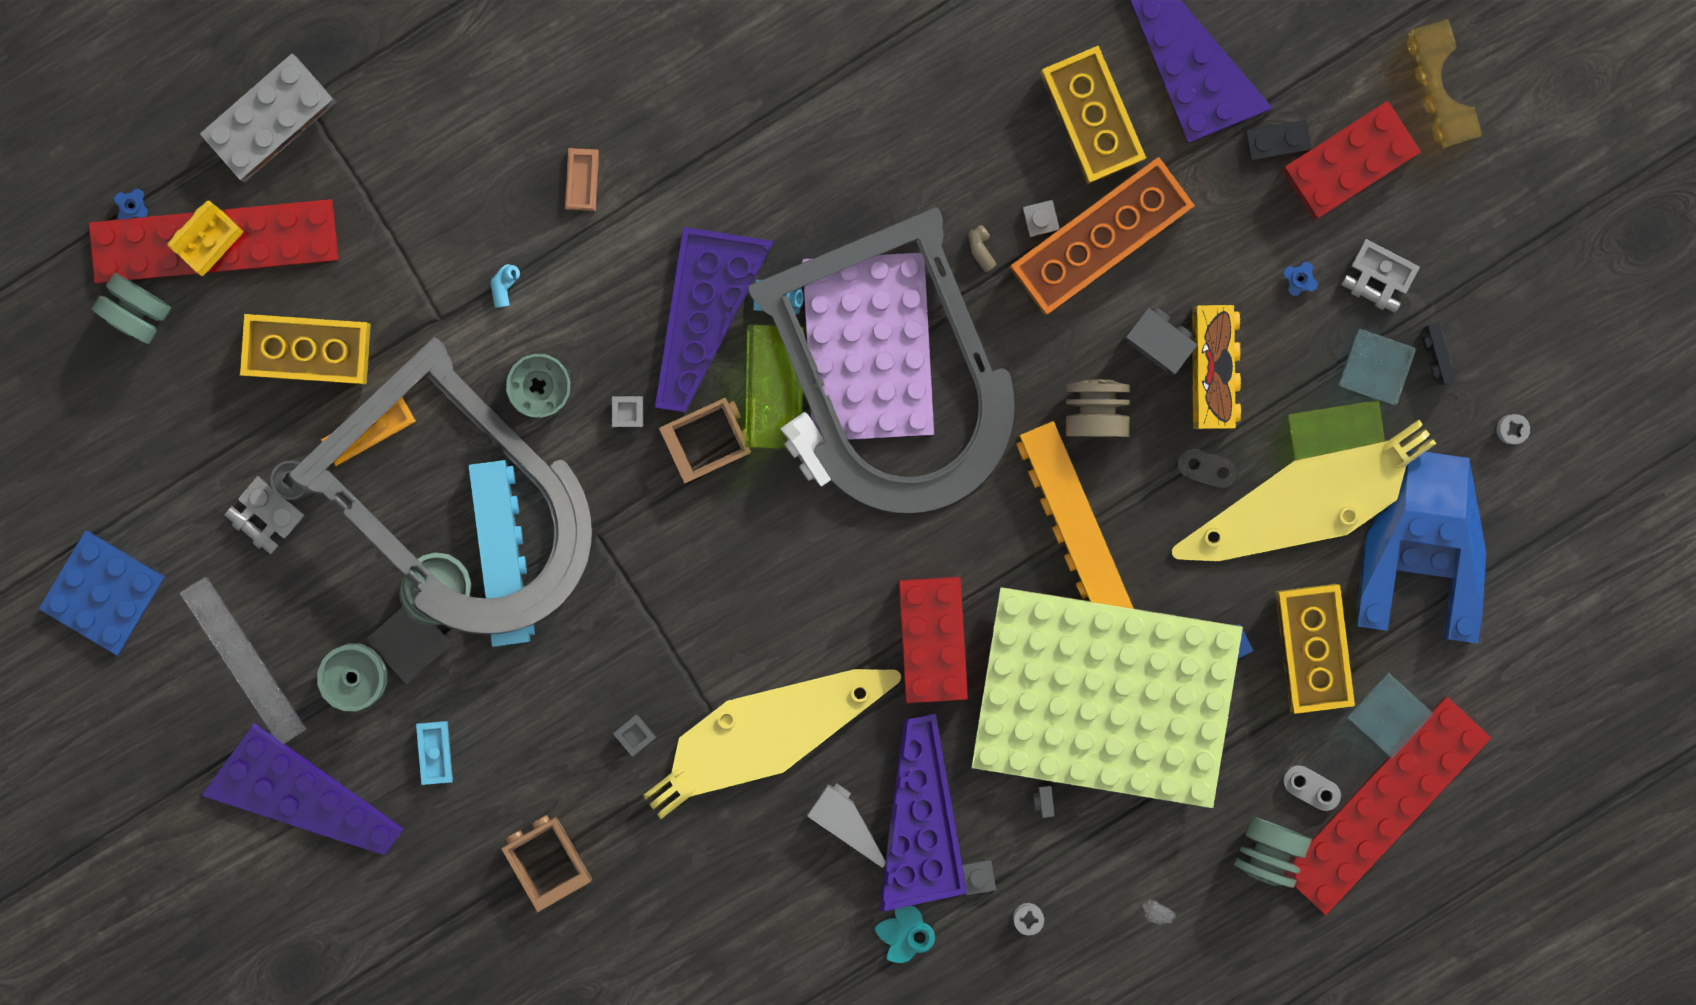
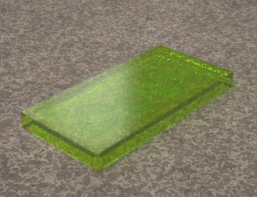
(771, 388)

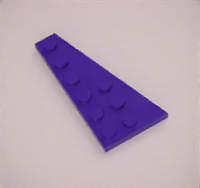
(1196, 72)
(706, 297)
(286, 787)
(923, 839)

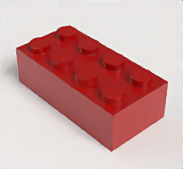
(1351, 160)
(933, 639)

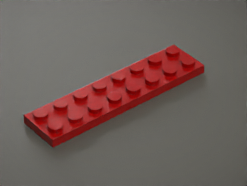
(270, 239)
(1387, 805)

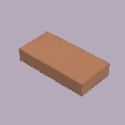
(582, 179)

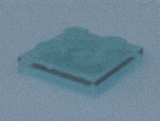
(1377, 367)
(1390, 715)

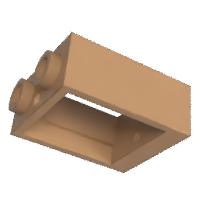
(677, 452)
(559, 891)

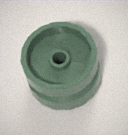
(132, 307)
(447, 571)
(336, 668)

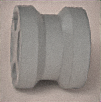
(1508, 432)
(1028, 913)

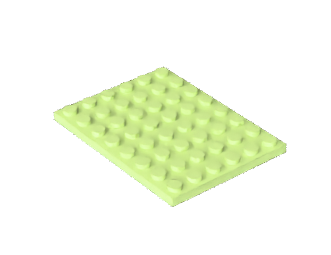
(1107, 697)

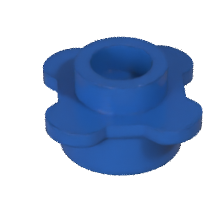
(136, 197)
(1296, 286)

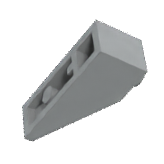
(841, 817)

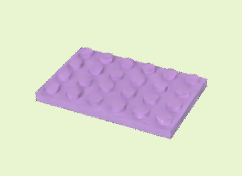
(874, 346)

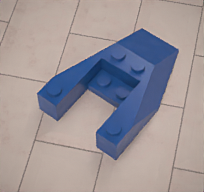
(1429, 532)

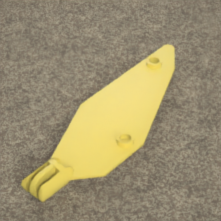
(1309, 500)
(766, 733)

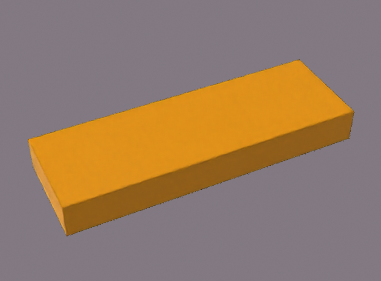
(390, 423)

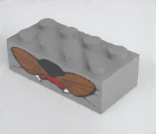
(268, 118)

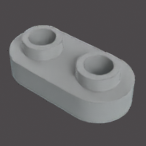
(1312, 787)

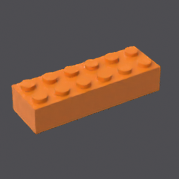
(1102, 236)

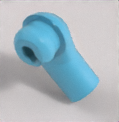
(501, 283)

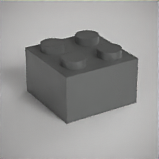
(1160, 341)

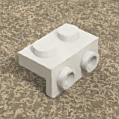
(802, 440)

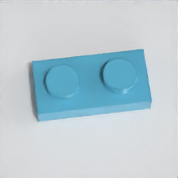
(434, 752)

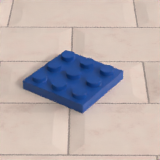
(102, 592)

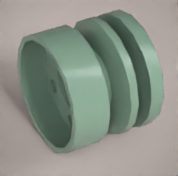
(542, 368)
(1272, 852)

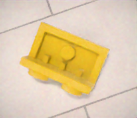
(205, 238)

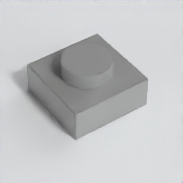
(1041, 218)
(627, 411)

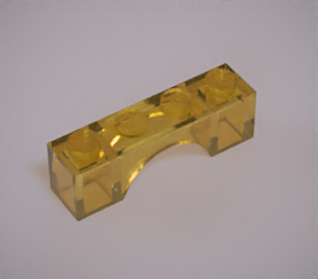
(1453, 120)

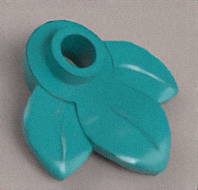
(900, 934)

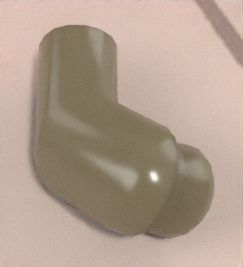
(978, 249)

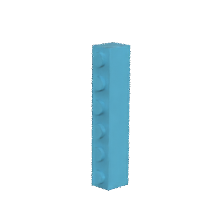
(499, 537)

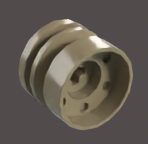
(1097, 409)

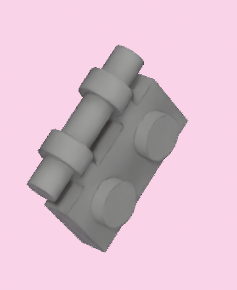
(1386, 268)
(274, 511)

